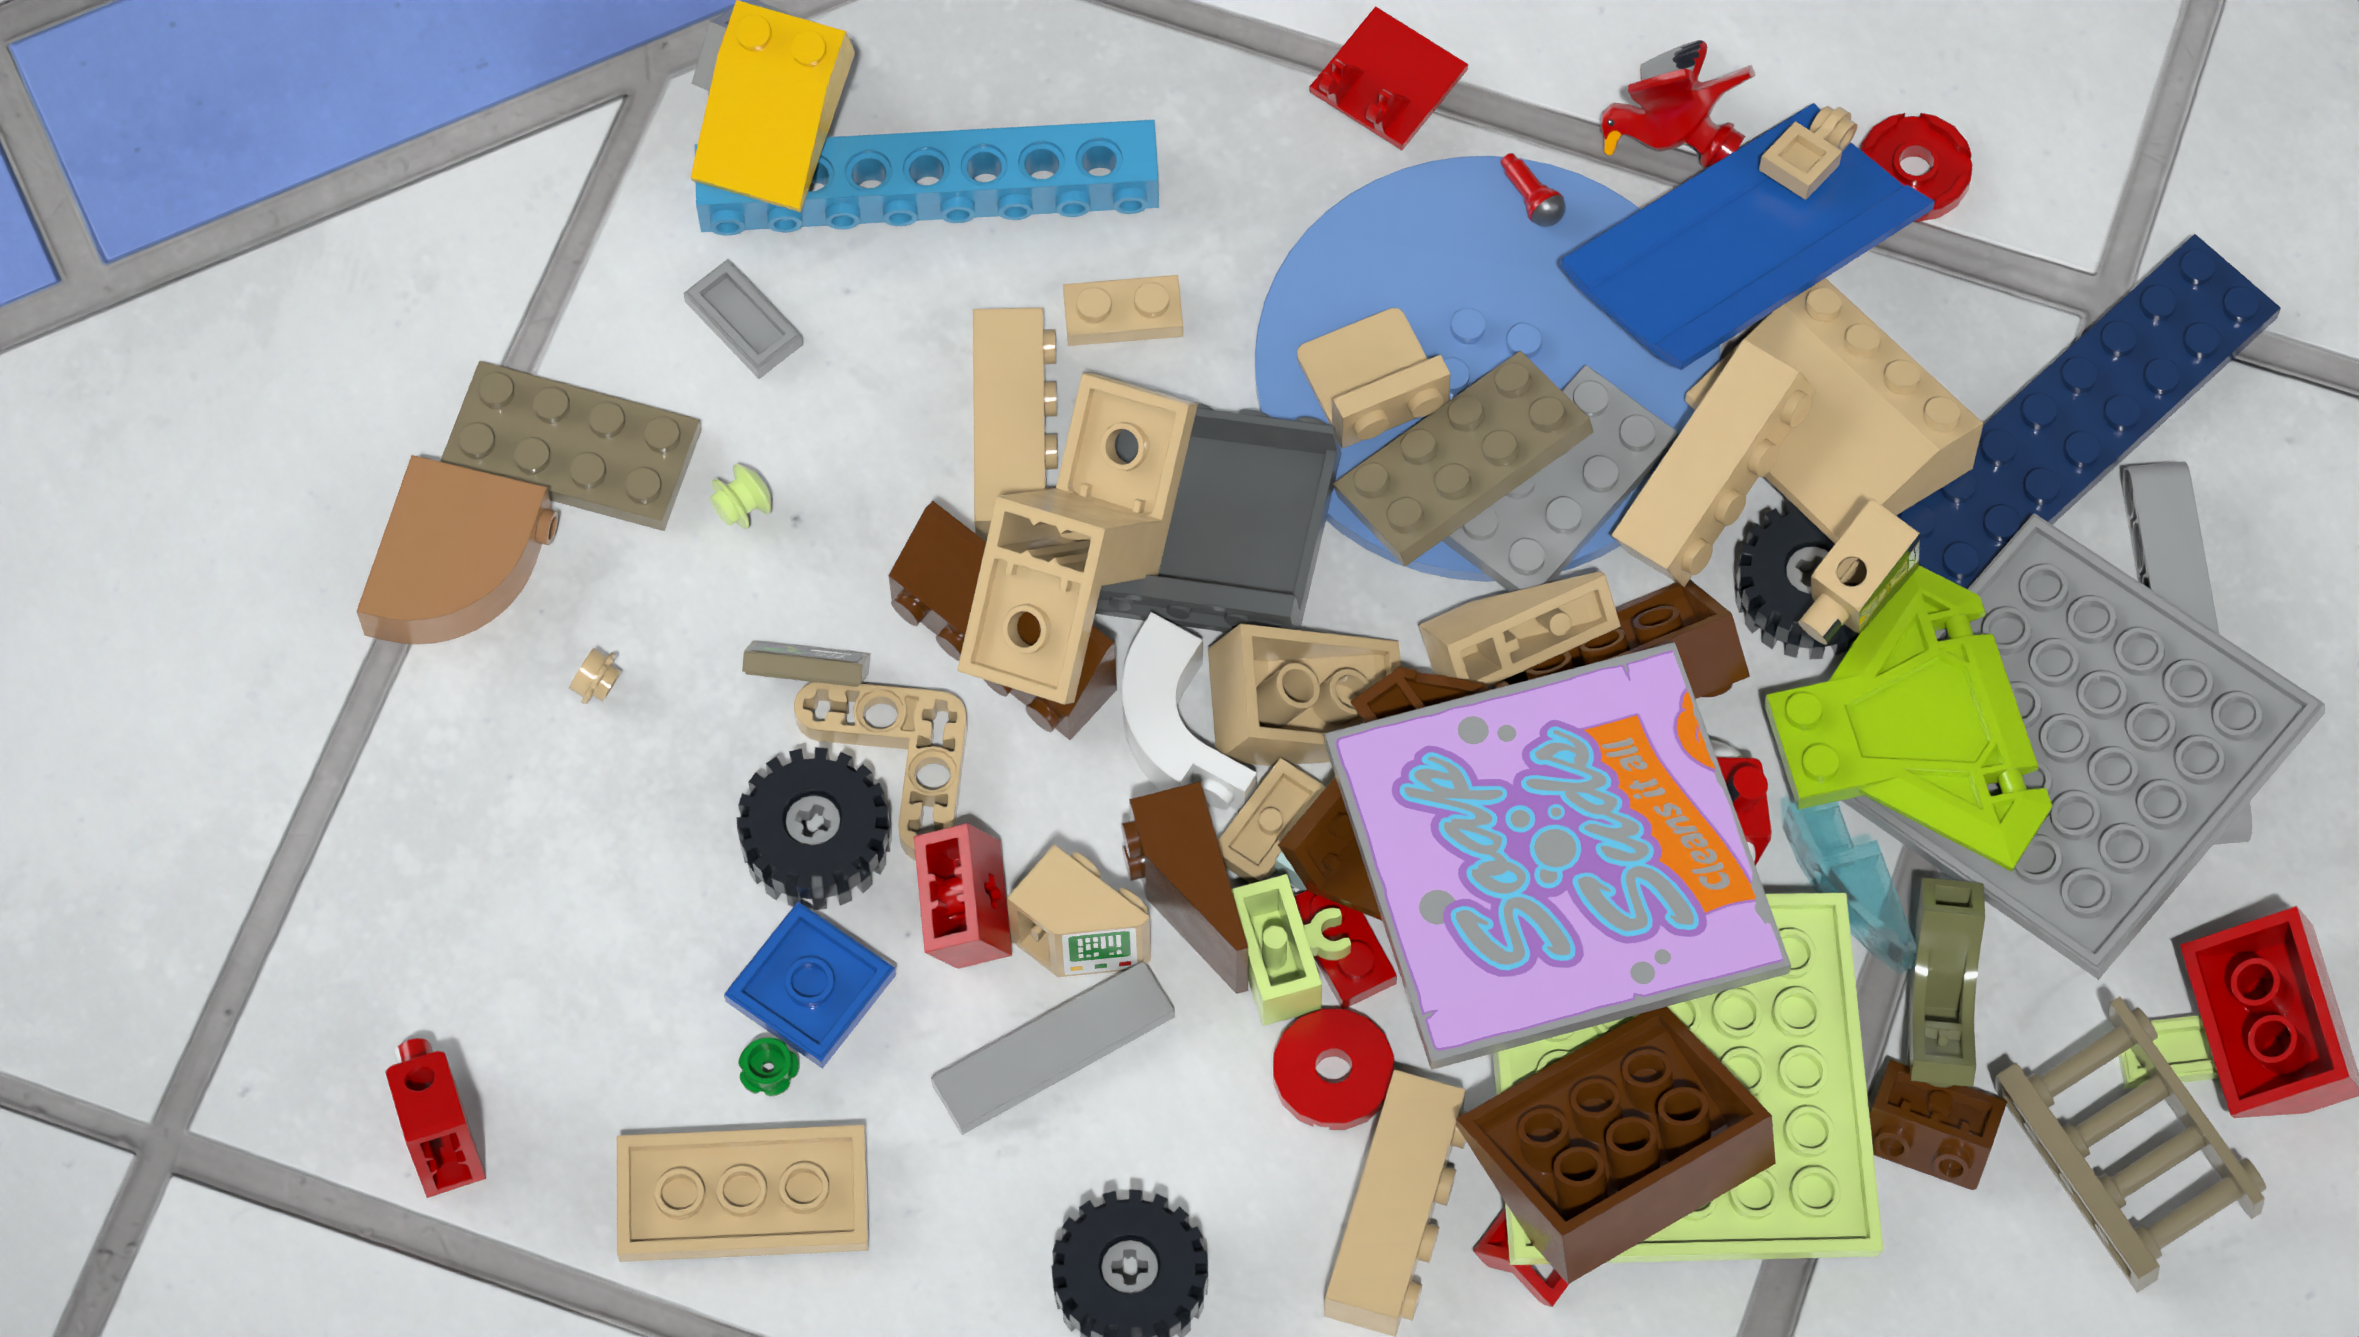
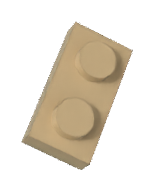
(1123, 310)
(1253, 836)

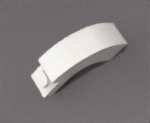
(1153, 682)

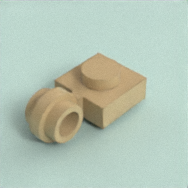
(1807, 157)

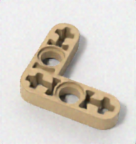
(908, 732)

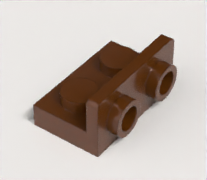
(1933, 1127)

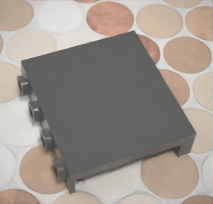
(1239, 525)

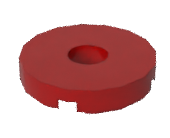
(1932, 141)
(1333, 1035)

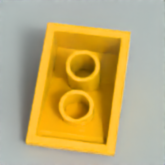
(770, 105)

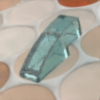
(1837, 866)

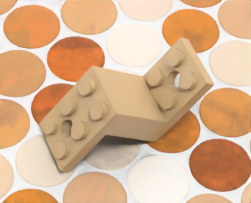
(1063, 543)

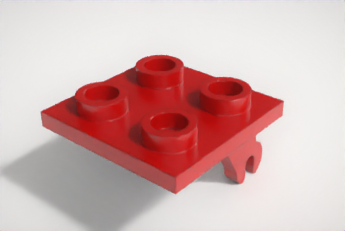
(1388, 78)

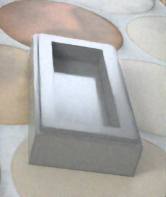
(743, 319)

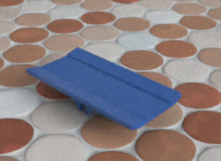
(1736, 246)

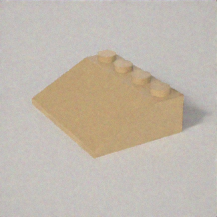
(1873, 424)

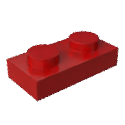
(1361, 971)

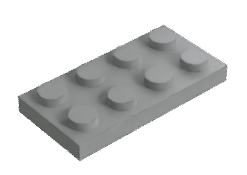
(1557, 511)

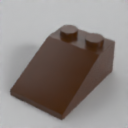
(1184, 876)

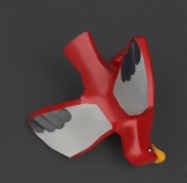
(1676, 106)

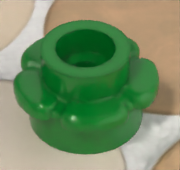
(762, 1052)

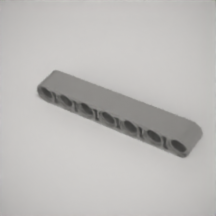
(2173, 559)

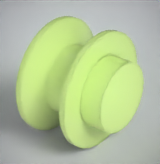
(740, 496)

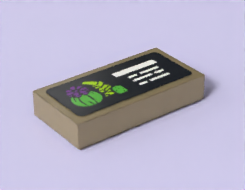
(805, 663)

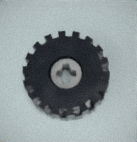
(1772, 585)
(830, 860)
(1159, 1240)

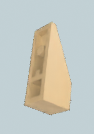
(1519, 628)

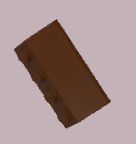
(937, 585)
(1677, 614)

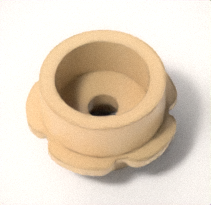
(595, 676)

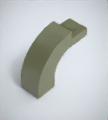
(1944, 983)

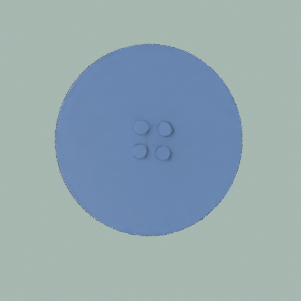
(1476, 287)

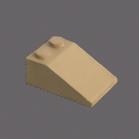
(1288, 688)

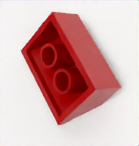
(2272, 1017)

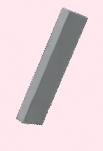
(1052, 1047)

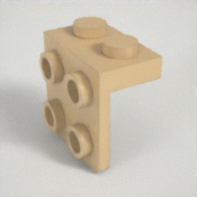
(1373, 376)

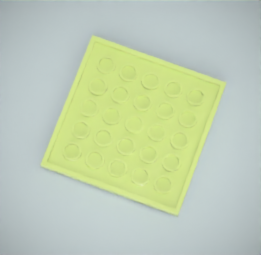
(1802, 1058)

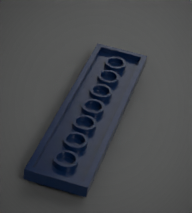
(2092, 408)

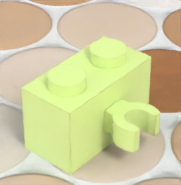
(1283, 949)

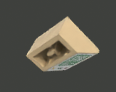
(1077, 920)

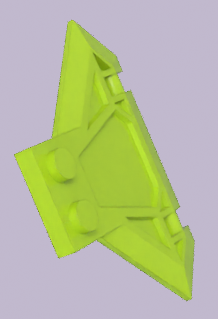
(1918, 726)

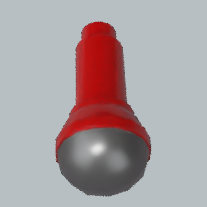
(1542, 203)

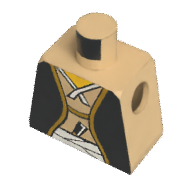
(1873, 554)

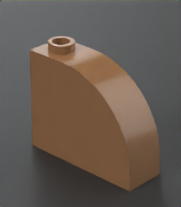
(453, 552)

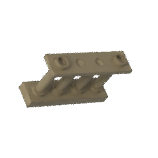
(2102, 1197)

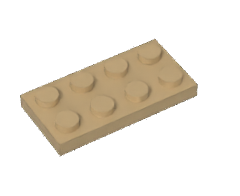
(741, 1193)

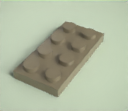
(575, 442)
(1463, 458)

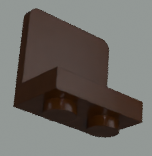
(1327, 854)

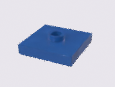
(810, 984)

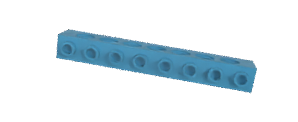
(955, 160)

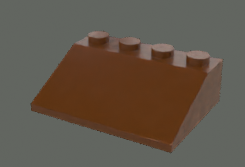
(1619, 1141)

